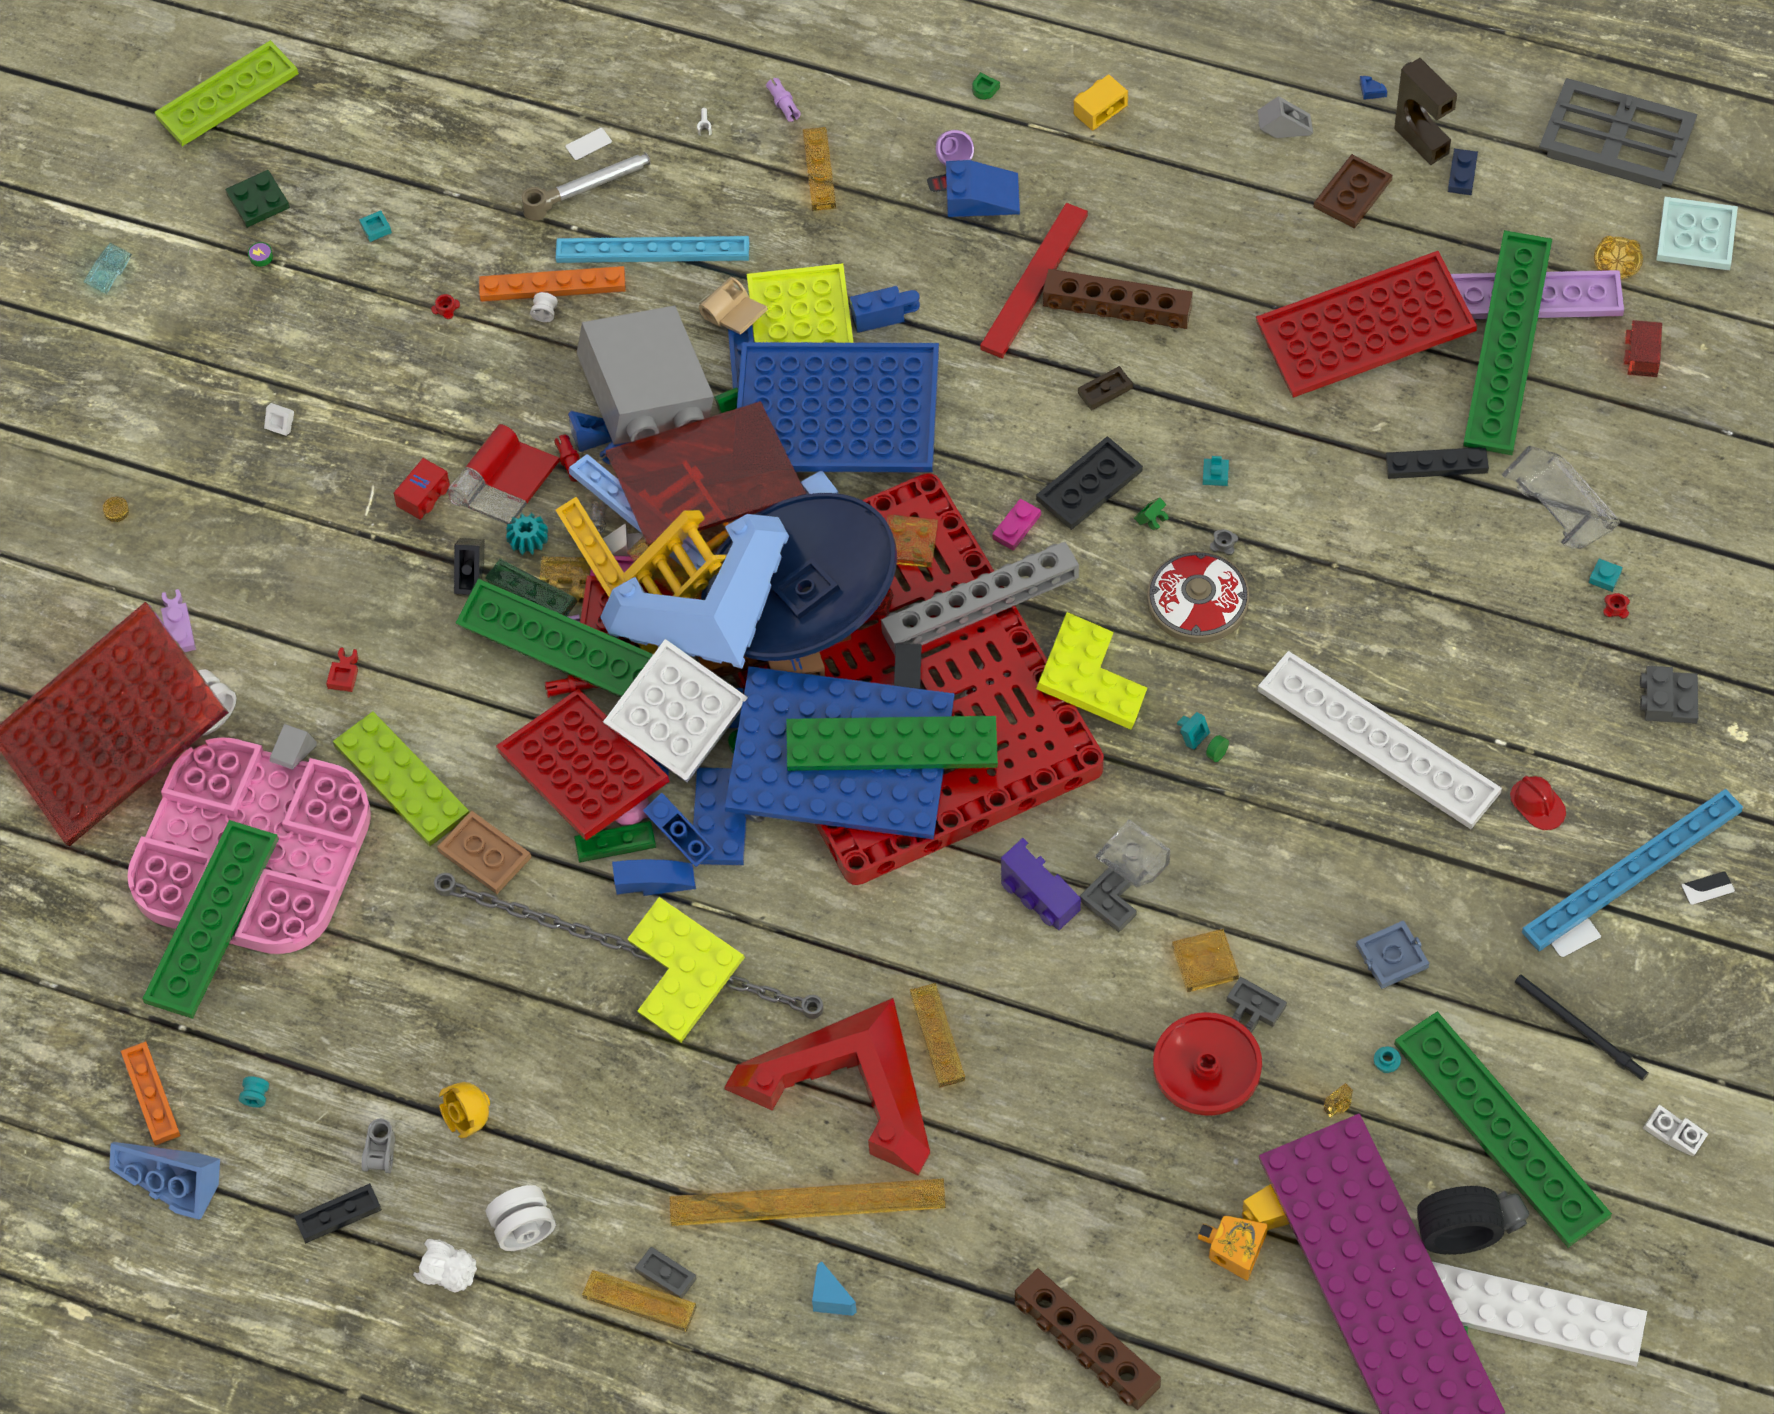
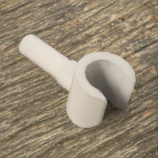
(704, 123)

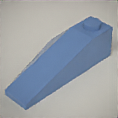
(174, 1176)

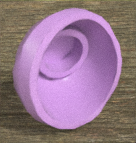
(954, 146)

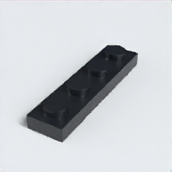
(1437, 462)

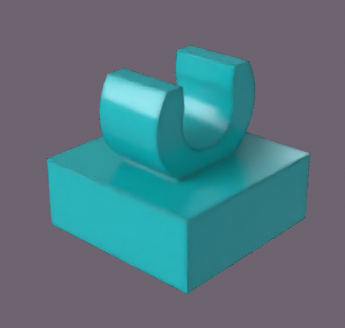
(1215, 471)
(1193, 729)

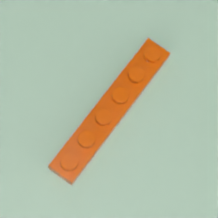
(552, 282)

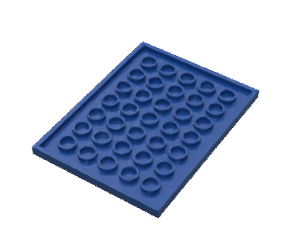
(846, 402)
(867, 800)

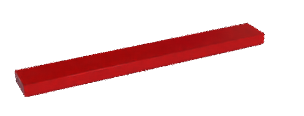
(1033, 280)

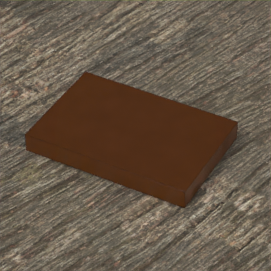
(1353, 191)

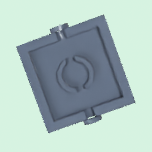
(1392, 954)

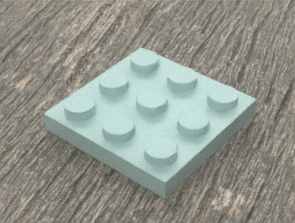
(1697, 233)

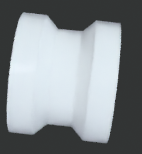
(543, 307)

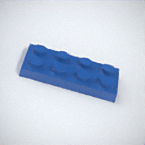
(721, 829)

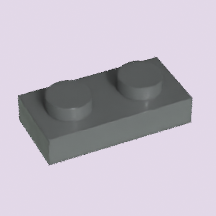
(665, 1273)

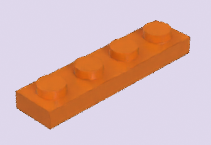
(150, 1093)

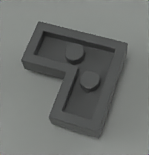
(1105, 899)

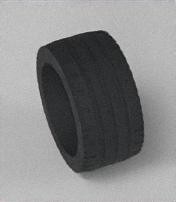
(1460, 1220)

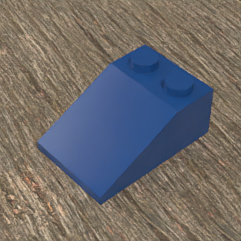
(980, 189)

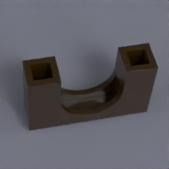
(1423, 93)

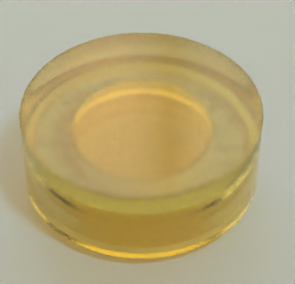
(115, 509)

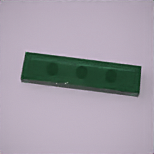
(530, 587)

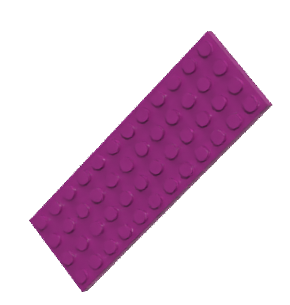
(1377, 1274)

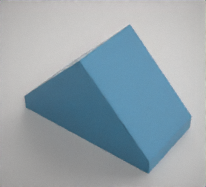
(830, 1295)

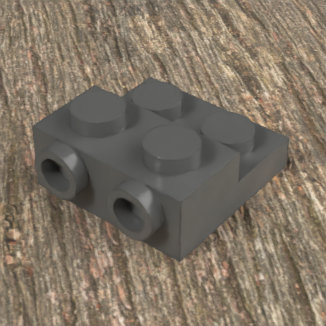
(1669, 695)

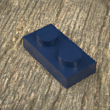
(1462, 171)

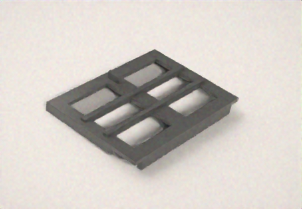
(1608, 160)

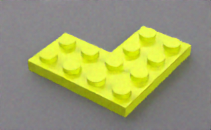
(1077, 676)
(695, 963)

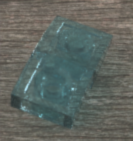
(107, 267)

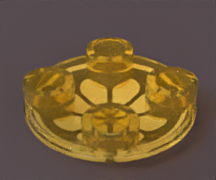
(1619, 254)

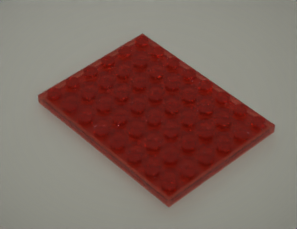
(108, 723)

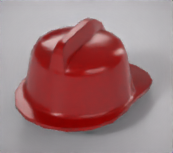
(1538, 803)

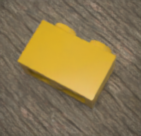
(1100, 102)

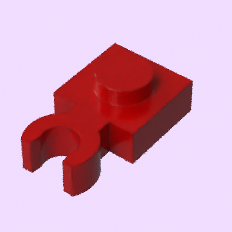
(343, 674)

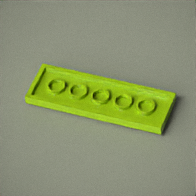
(226, 93)
(401, 778)

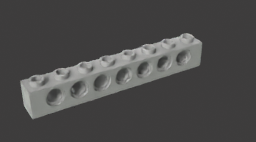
(994, 599)

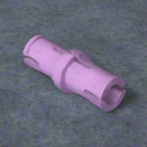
(783, 99)

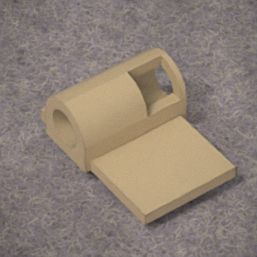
(731, 307)

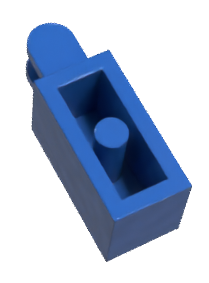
(882, 308)

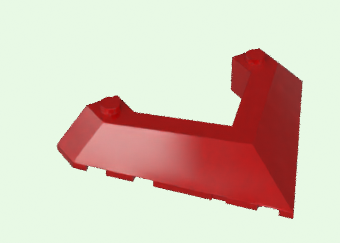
(862, 1040)

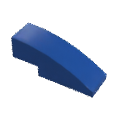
(652, 876)

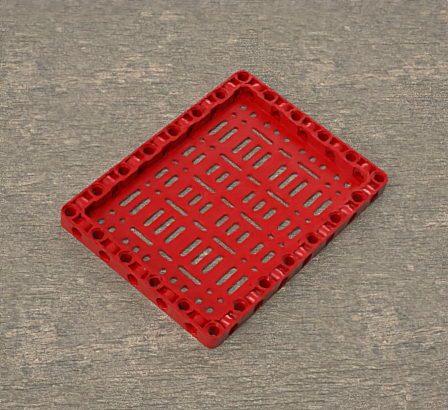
(1014, 787)

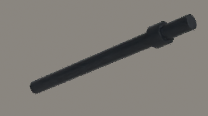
(1622, 1058)

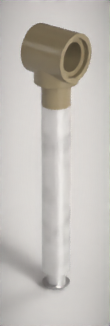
(538, 200)

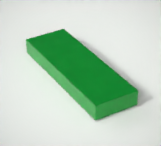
(616, 842)

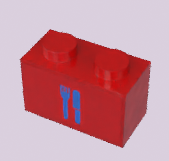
(422, 488)

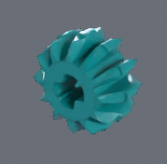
(527, 533)

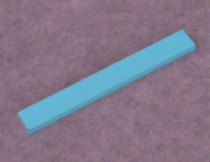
(652, 249)

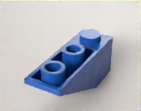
(678, 829)

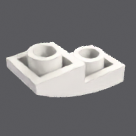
(1675, 1132)

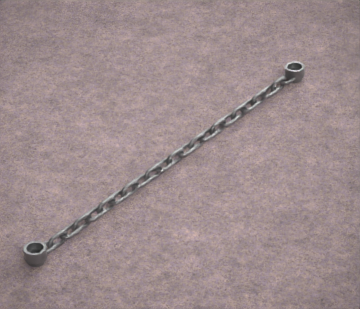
(448, 879)

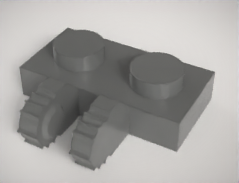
(1256, 1002)

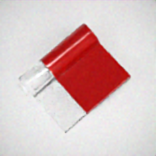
(502, 476)

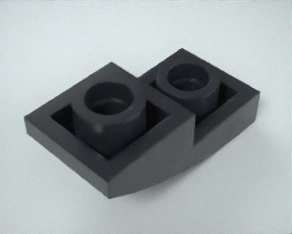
(908, 665)

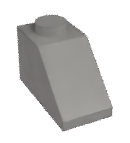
(1284, 119)

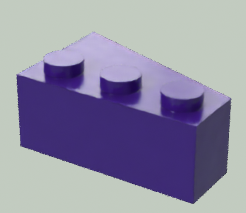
(1038, 887)

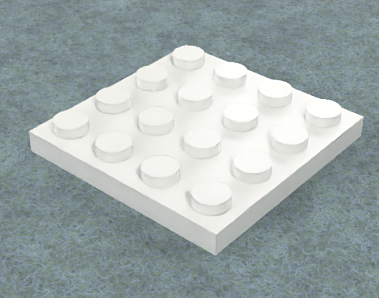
(676, 710)

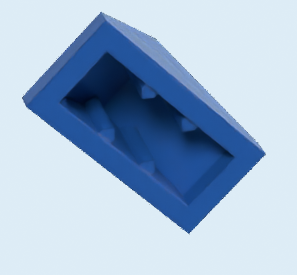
(588, 430)

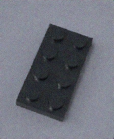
(1089, 483)

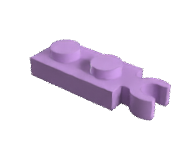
(177, 621)

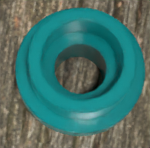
(1387, 1066)

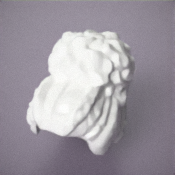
(446, 1266)

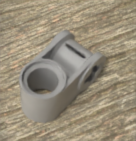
(379, 1151)

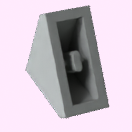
(292, 747)

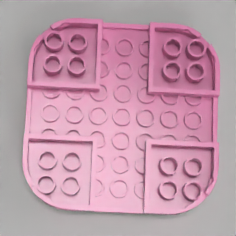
(312, 809)

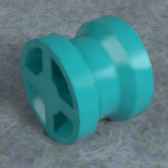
(254, 1091)

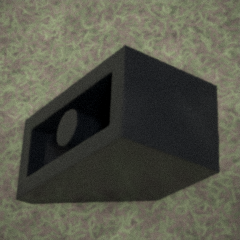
(468, 564)

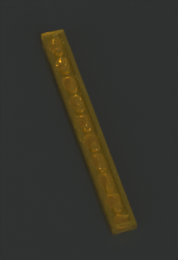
(807, 1202)

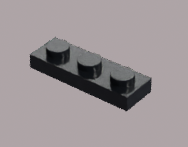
(337, 1213)

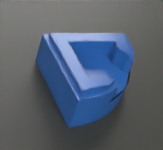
(1372, 89)

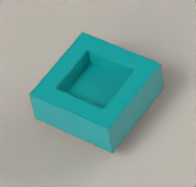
(375, 226)
(1605, 575)

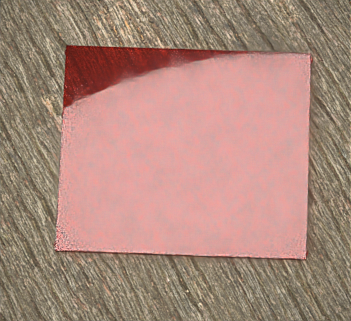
(712, 465)

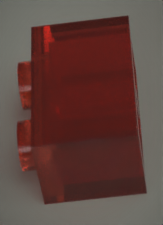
(1644, 348)

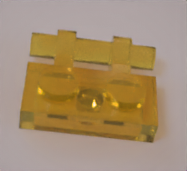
(566, 571)

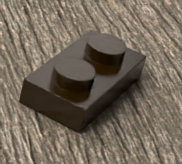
(1105, 388)

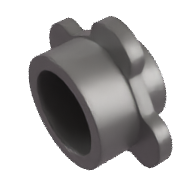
(1224, 536)

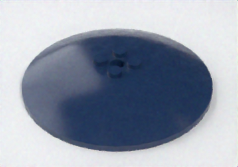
(838, 551)

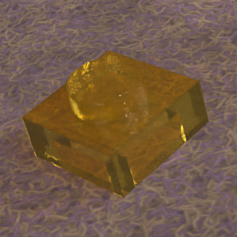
(1339, 1100)

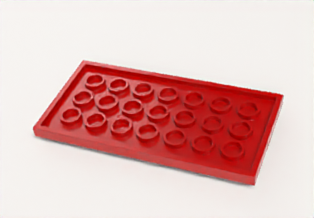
(1366, 324)

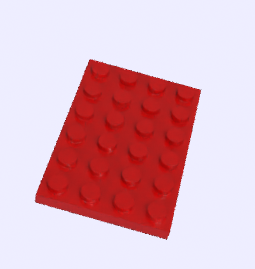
(582, 764)

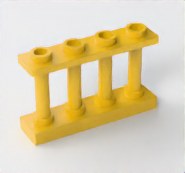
(672, 541)

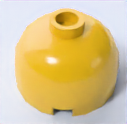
(464, 1108)

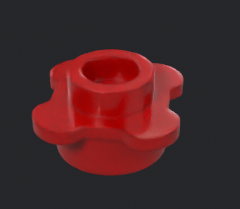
(445, 301)
(1616, 600)

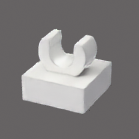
(278, 419)

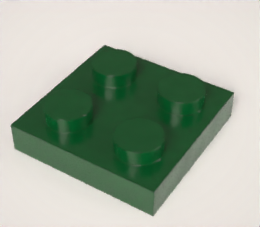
(257, 198)

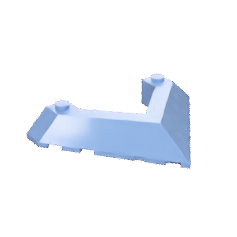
(727, 618)

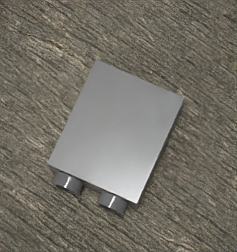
(643, 373)

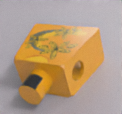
(1235, 1244)

